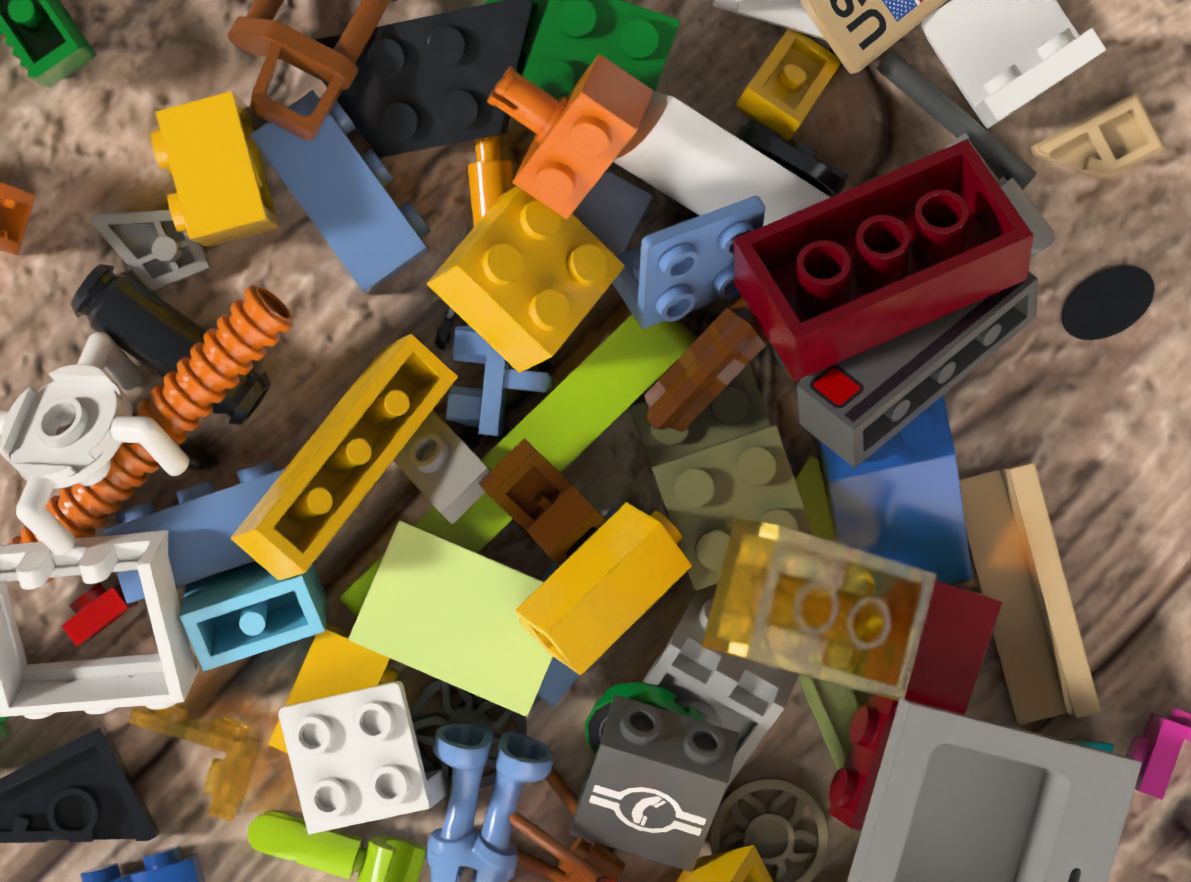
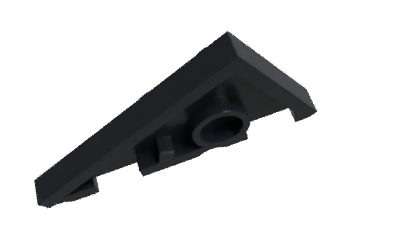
(74, 796)

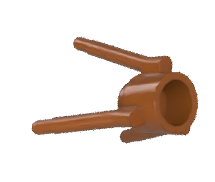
(577, 863)

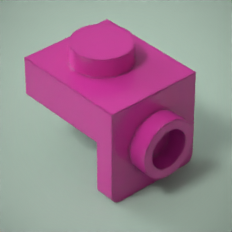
(1159, 750)

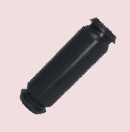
(156, 333)

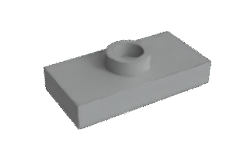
(443, 467)

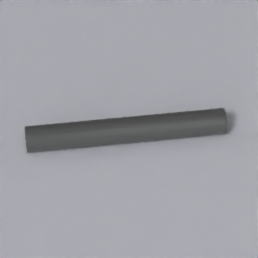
(954, 118)

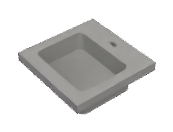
(990, 804)

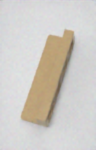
(1022, 568)

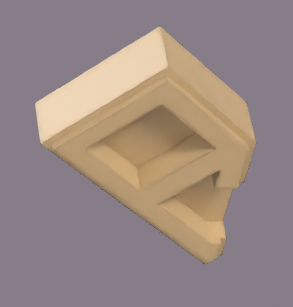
(1105, 141)

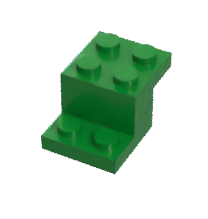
(572, 33)

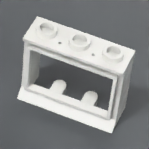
(103, 682)

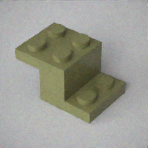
(719, 471)

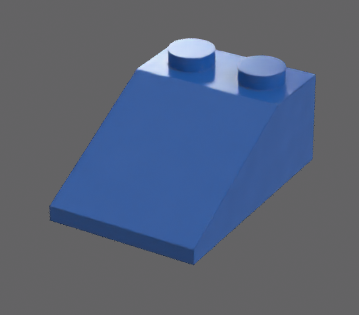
(903, 498)

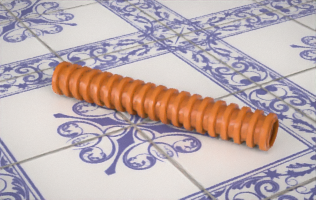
(176, 408)

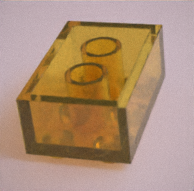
(818, 609)

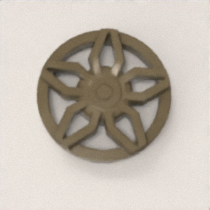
(771, 831)

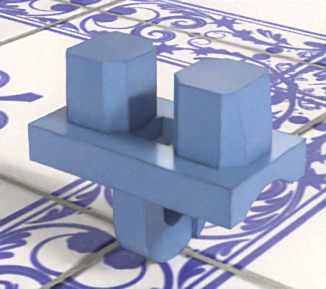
(487, 406)

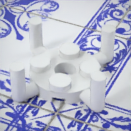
(84, 450)

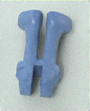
(458, 841)

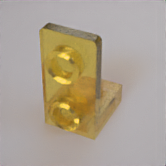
(226, 778)

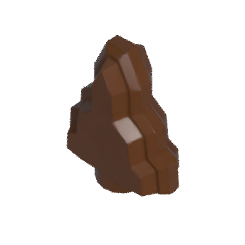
(705, 368)

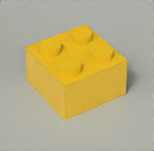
(214, 170)
(525, 278)

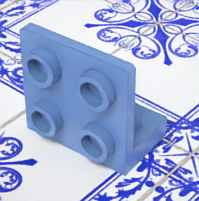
(686, 264)

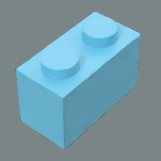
(250, 612)

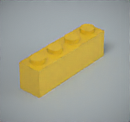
(344, 458)

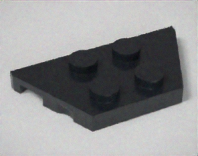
(432, 76)

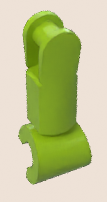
(337, 851)

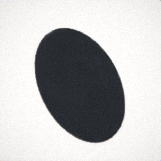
(1108, 303)

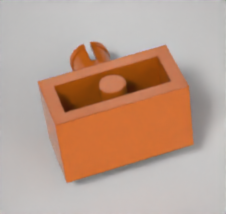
(573, 134)

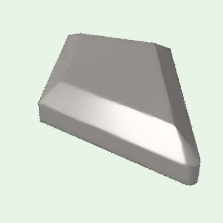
(152, 246)

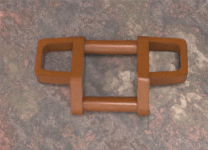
(265, 37)

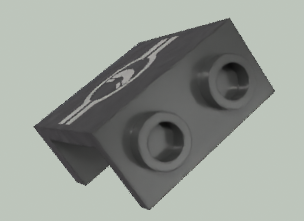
(654, 783)

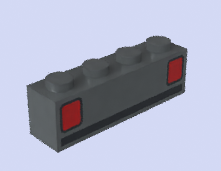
(883, 389)

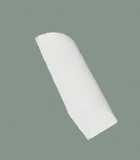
(708, 165)

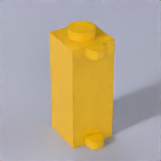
(604, 587)

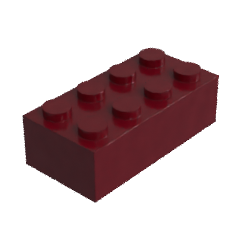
(881, 259)

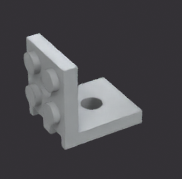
(718, 685)

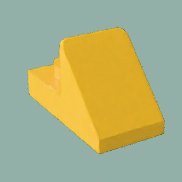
(788, 83)

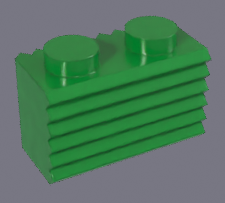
(44, 39)

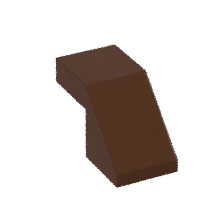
(542, 501)

